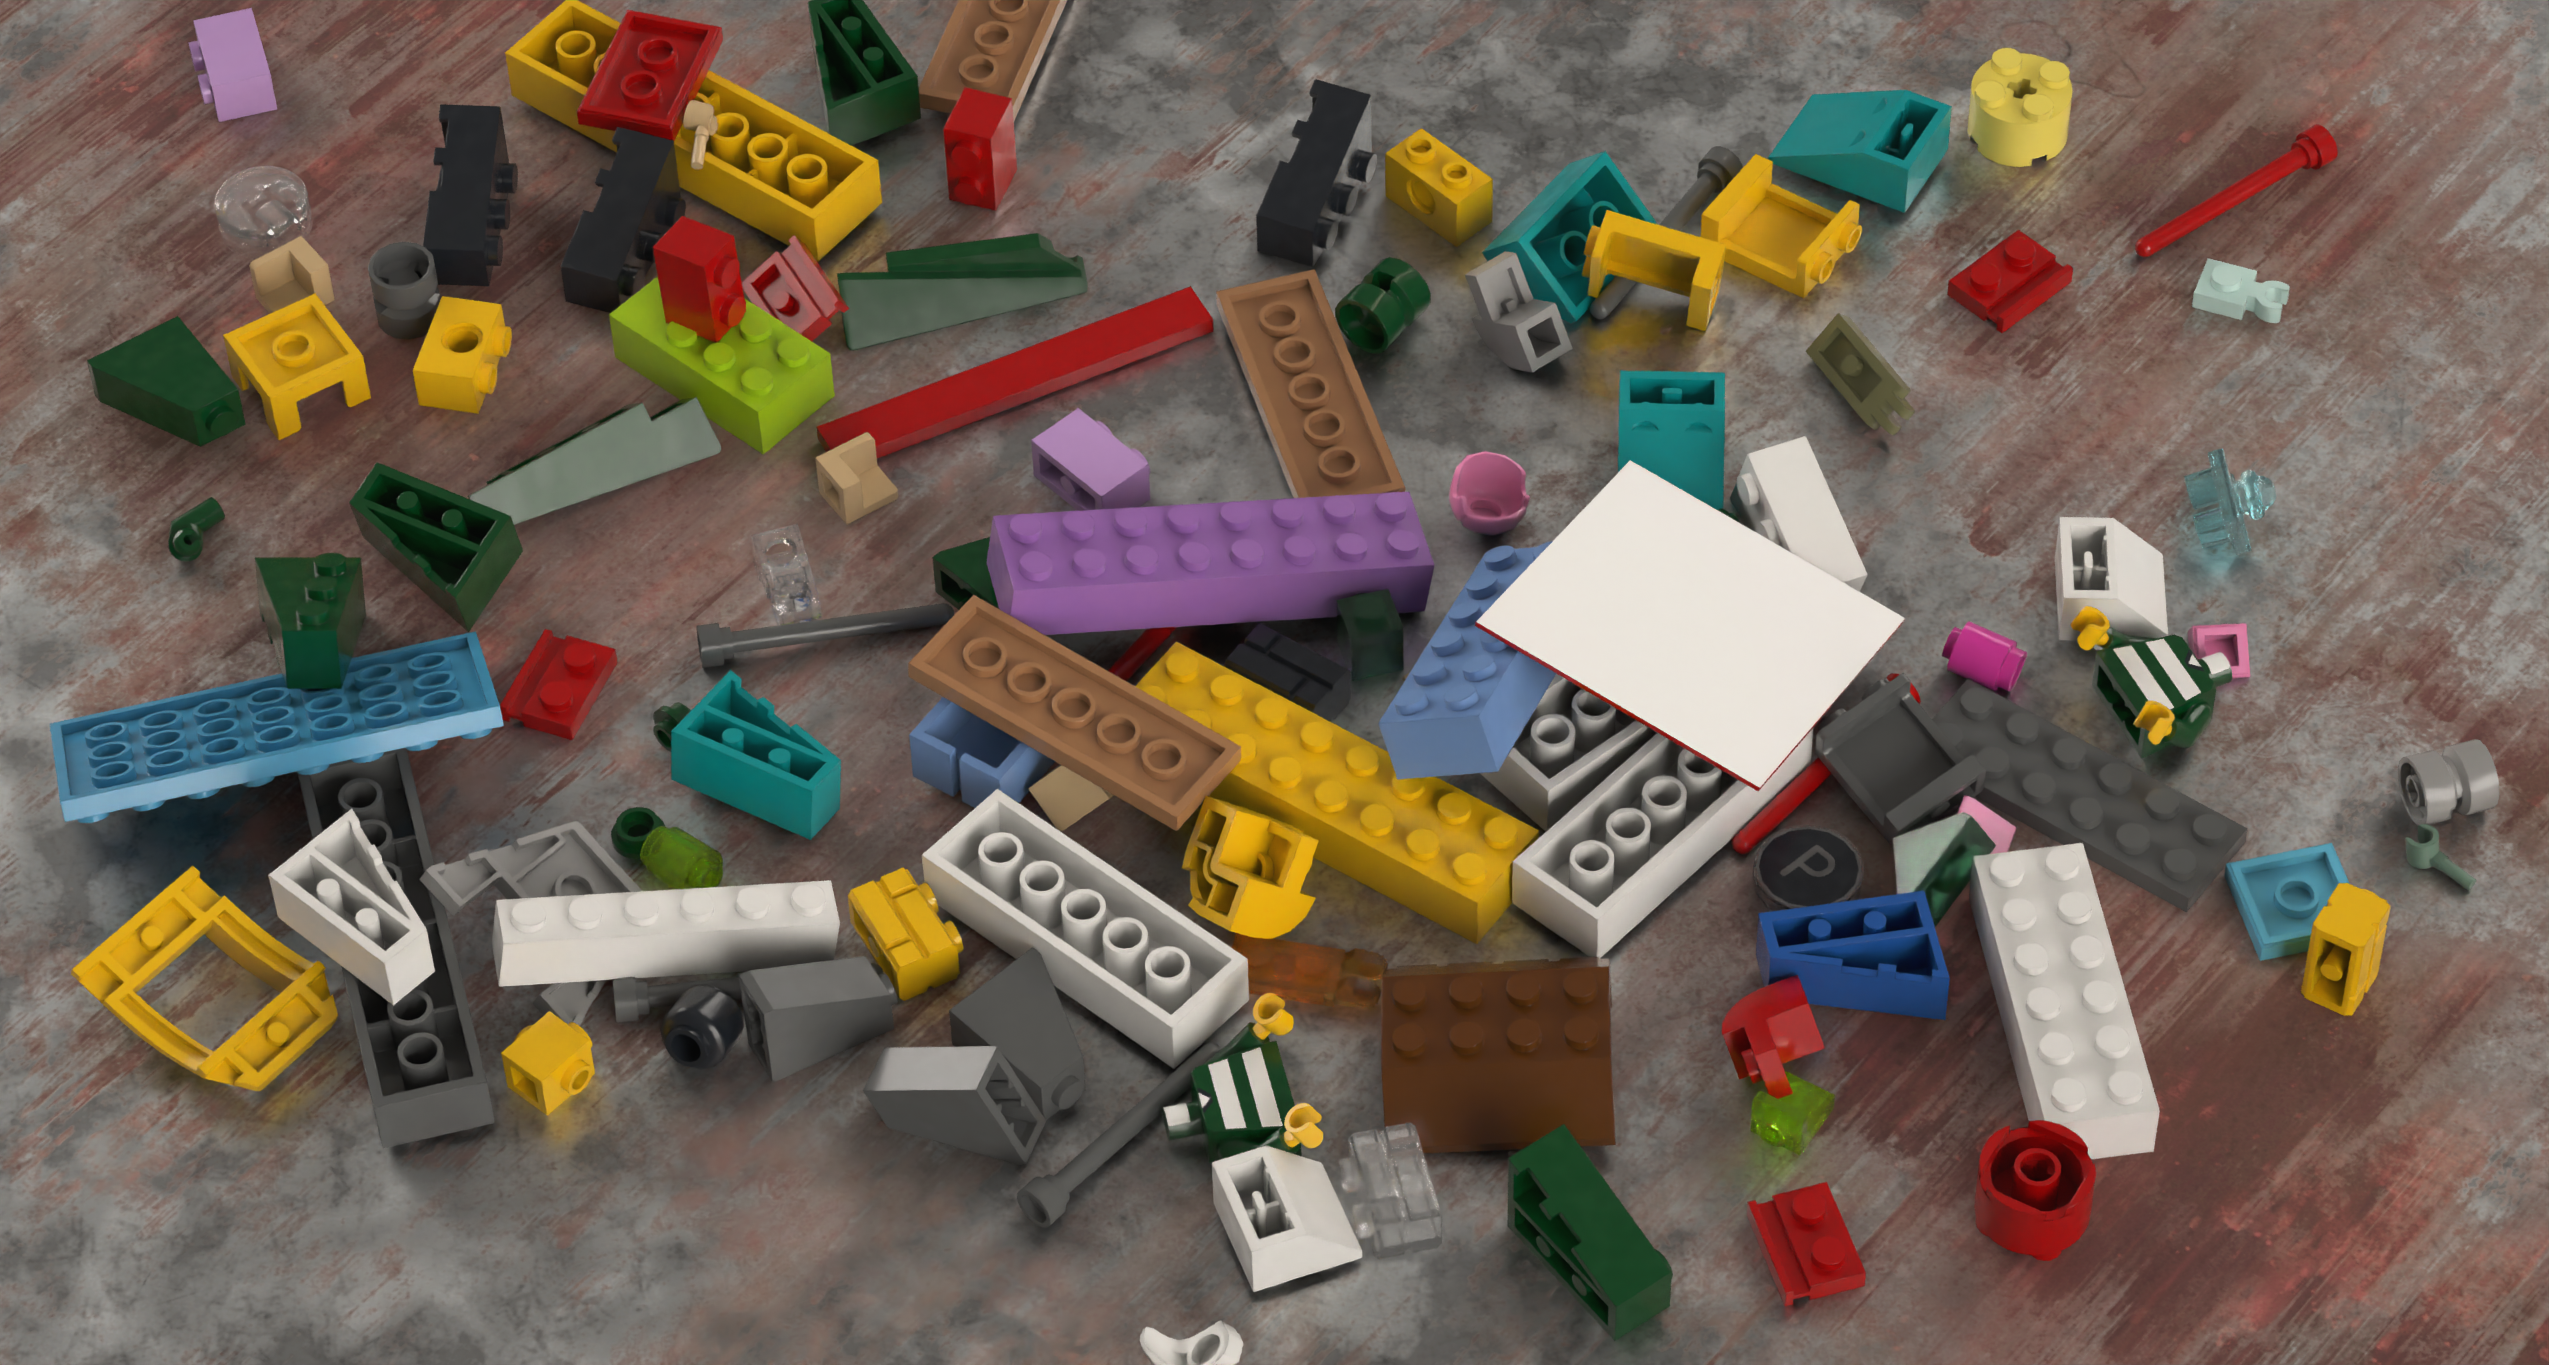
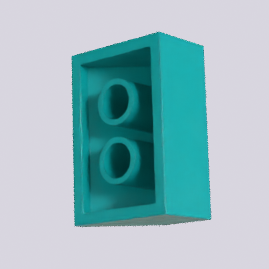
(1555, 228)

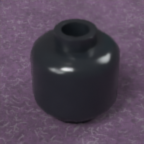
(702, 1027)

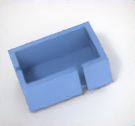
(970, 755)

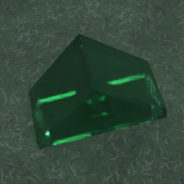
(1939, 860)

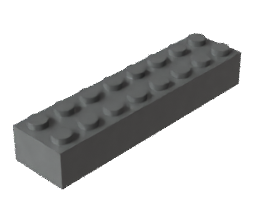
(423, 1049)

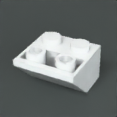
(2110, 570)
(1281, 1216)

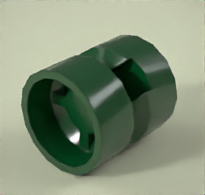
(1382, 305)

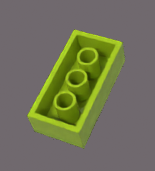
(750, 383)

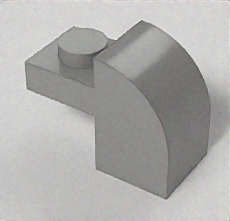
(1511, 322)

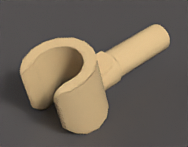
(700, 118)

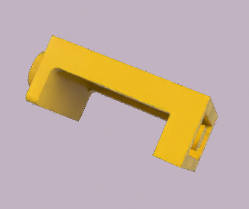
(1778, 231)
(1658, 259)

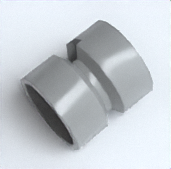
(2457, 780)

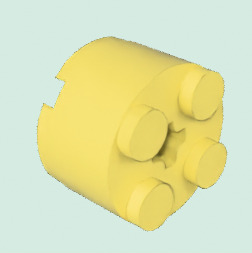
(2019, 107)

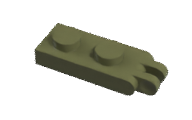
(1861, 374)

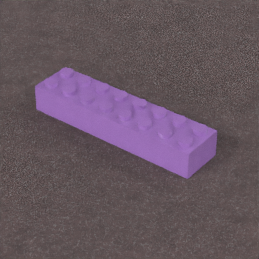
(1207, 562)

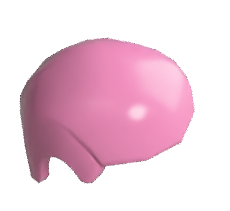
(1488, 493)

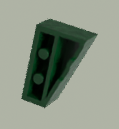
(860, 72)
(437, 539)
(312, 615)
(1585, 1234)

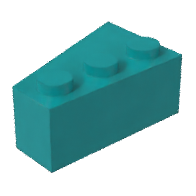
(755, 760)

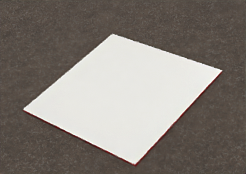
(1691, 624)

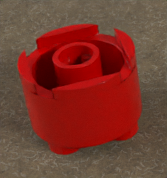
(2034, 1189)

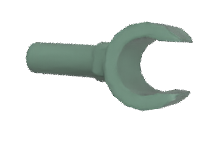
(2427, 854)

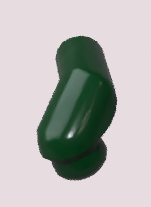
(188, 529)

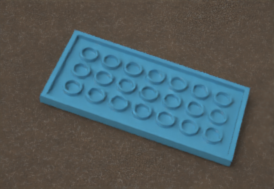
(265, 730)

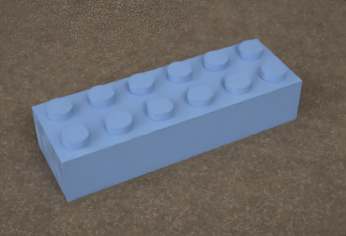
(1467, 688)

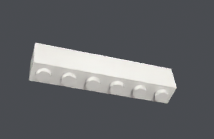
(663, 932)

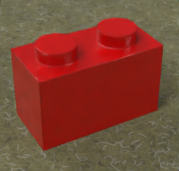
(980, 148)
(700, 278)

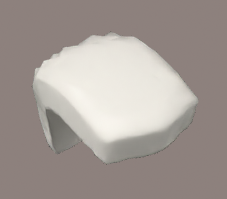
(1213, 1346)

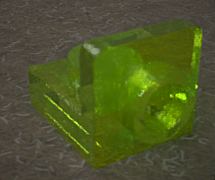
(1793, 1118)

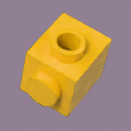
(549, 1062)

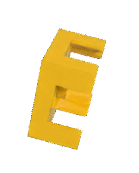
(294, 357)

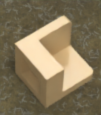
(290, 275)
(853, 480)
(1067, 796)

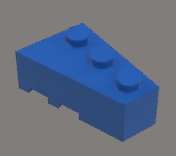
(1859, 954)

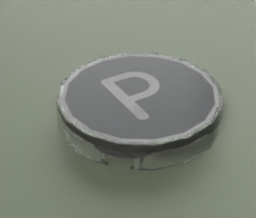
(1807, 868)

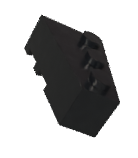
(1322, 177)
(470, 195)
(634, 211)

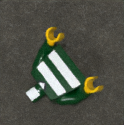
(2151, 684)
(1244, 1094)

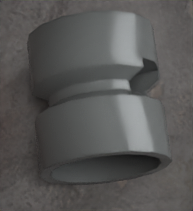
(404, 289)

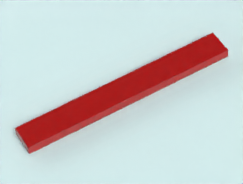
(1024, 374)

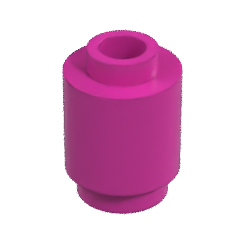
(1984, 657)

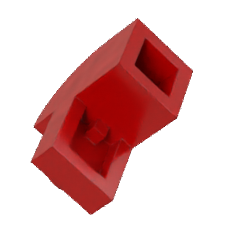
(1769, 1031)

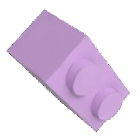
(234, 65)
(1090, 465)

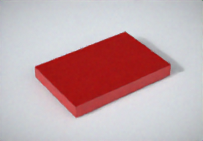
(650, 74)

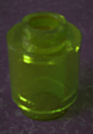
(681, 859)

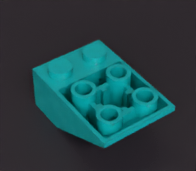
(1868, 143)
(1675, 429)

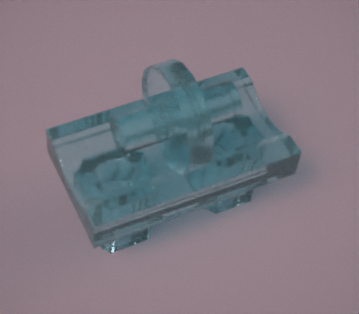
(2246, 496)

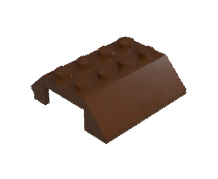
(1499, 1052)

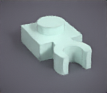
(2233, 289)

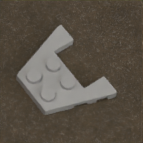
(537, 865)

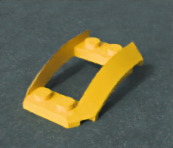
(169, 928)

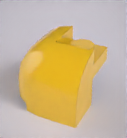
(1248, 870)

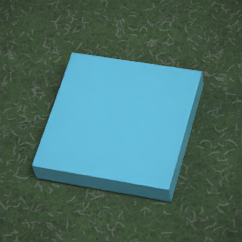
(2283, 896)

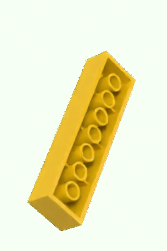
(755, 166)
(1398, 836)

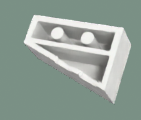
(1790, 504)
(354, 910)

